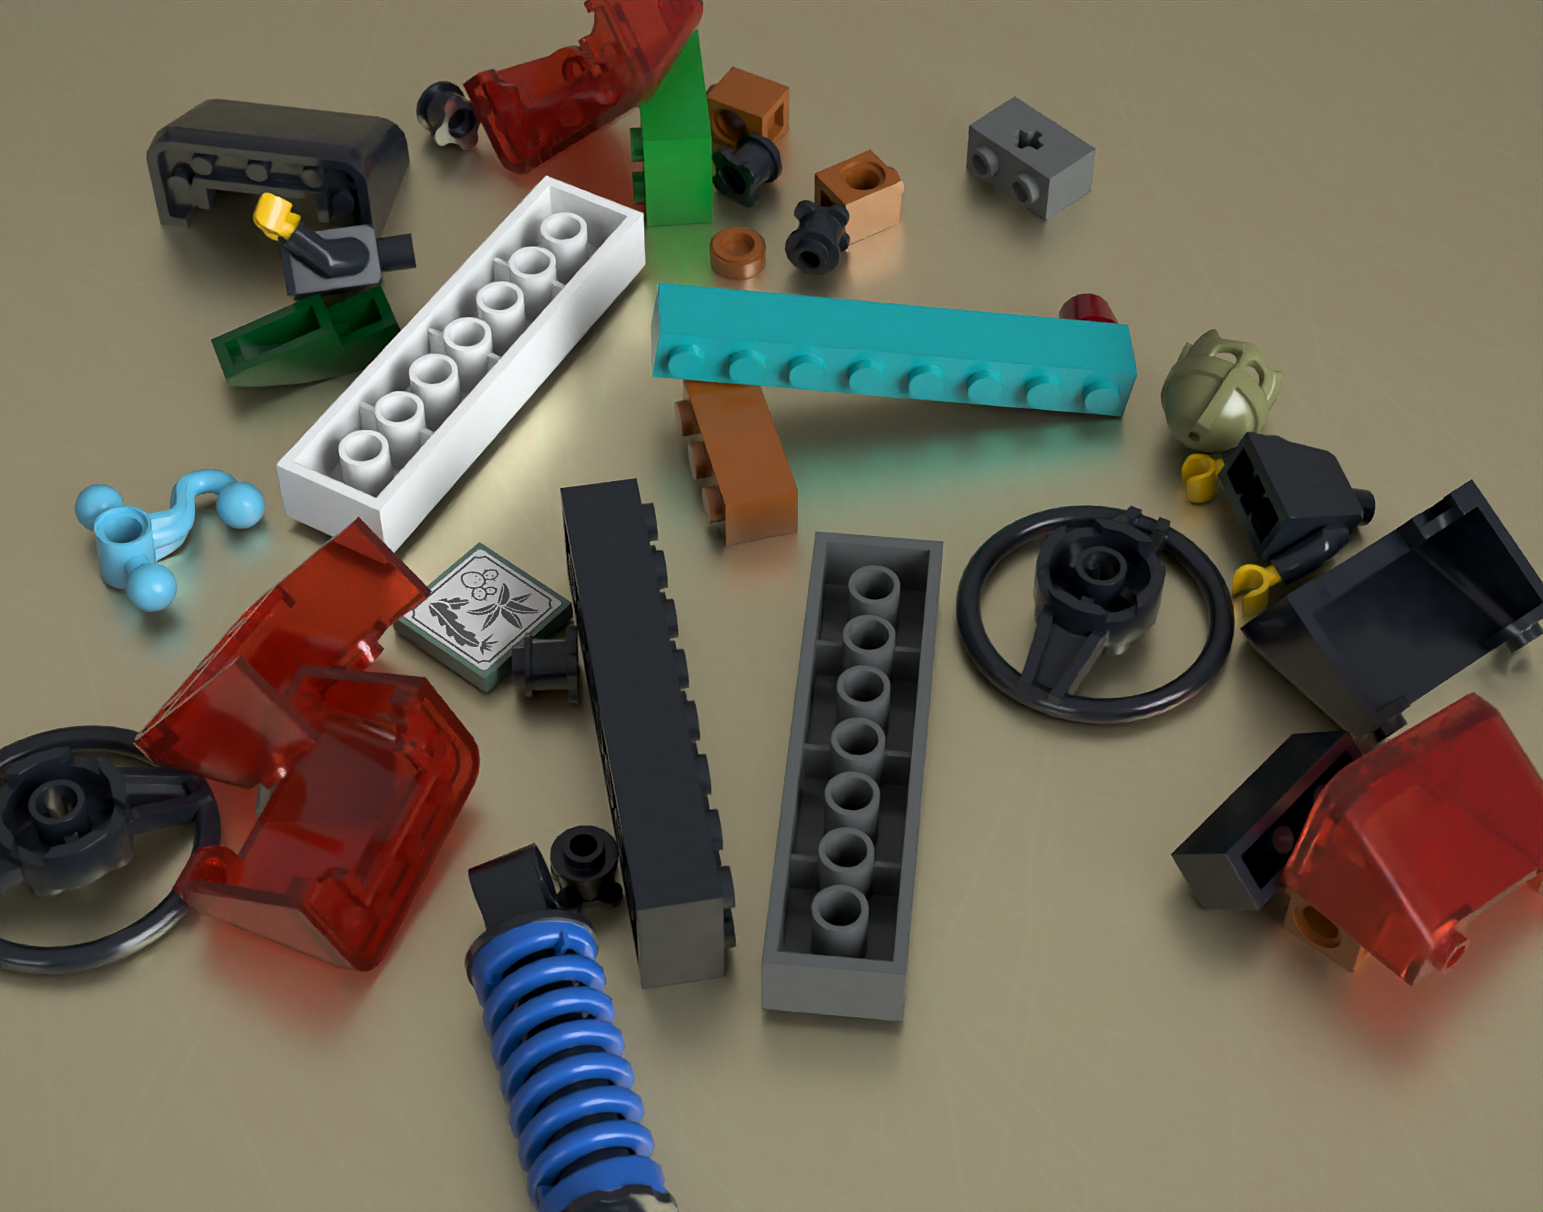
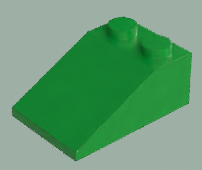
(675, 147)

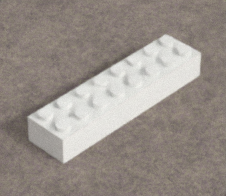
(463, 364)

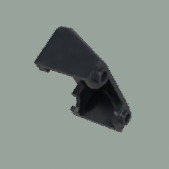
(335, 158)
(1403, 615)

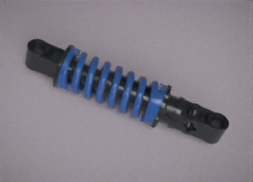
(557, 1068)

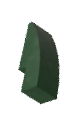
(308, 341)

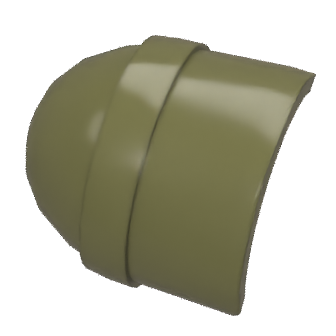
(1213, 400)

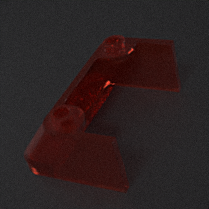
(326, 613)

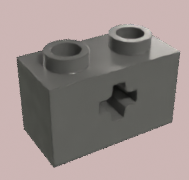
(1030, 158)

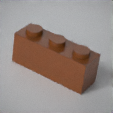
(740, 460)

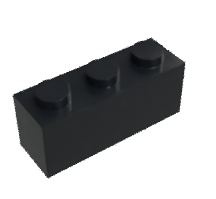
(1248, 839)

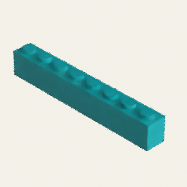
(891, 350)

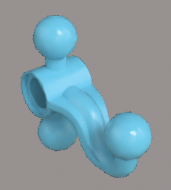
(134, 540)

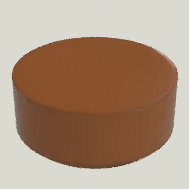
(737, 253)

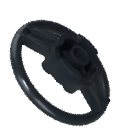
(1093, 598)
(76, 821)

